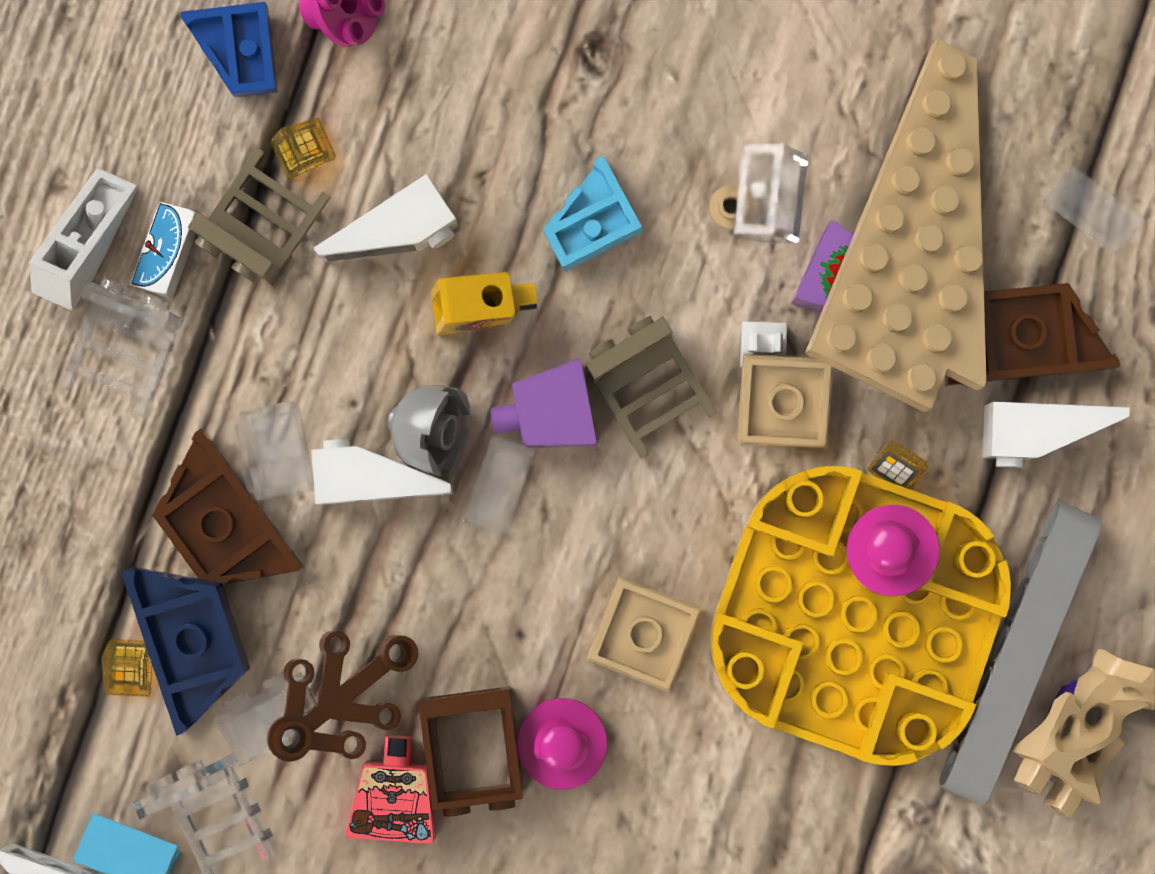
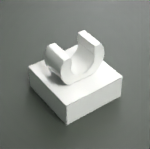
(763, 338)

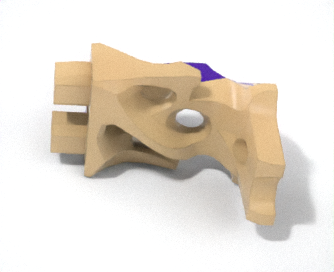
(1064, 738)

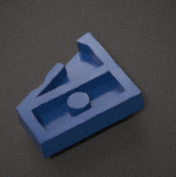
(237, 45)

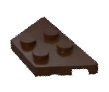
(1040, 334)
(218, 522)

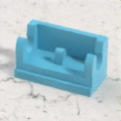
(124, 850)

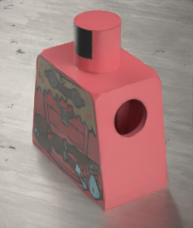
(393, 798)

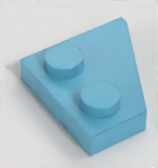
(592, 219)

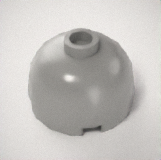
(428, 428)

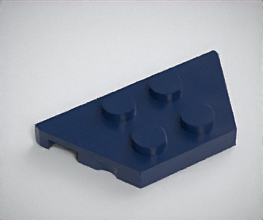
(187, 640)

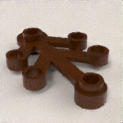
(335, 699)

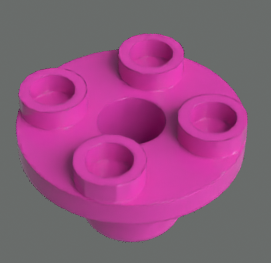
(343, 21)
(893, 550)
(562, 743)

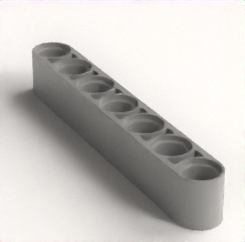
(1021, 652)

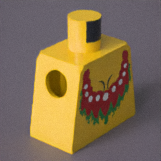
(460, 304)

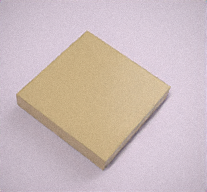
(784, 401)
(644, 634)

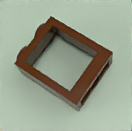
(459, 802)

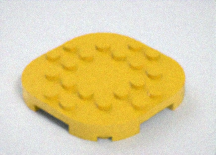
(833, 659)

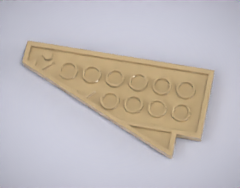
(913, 273)

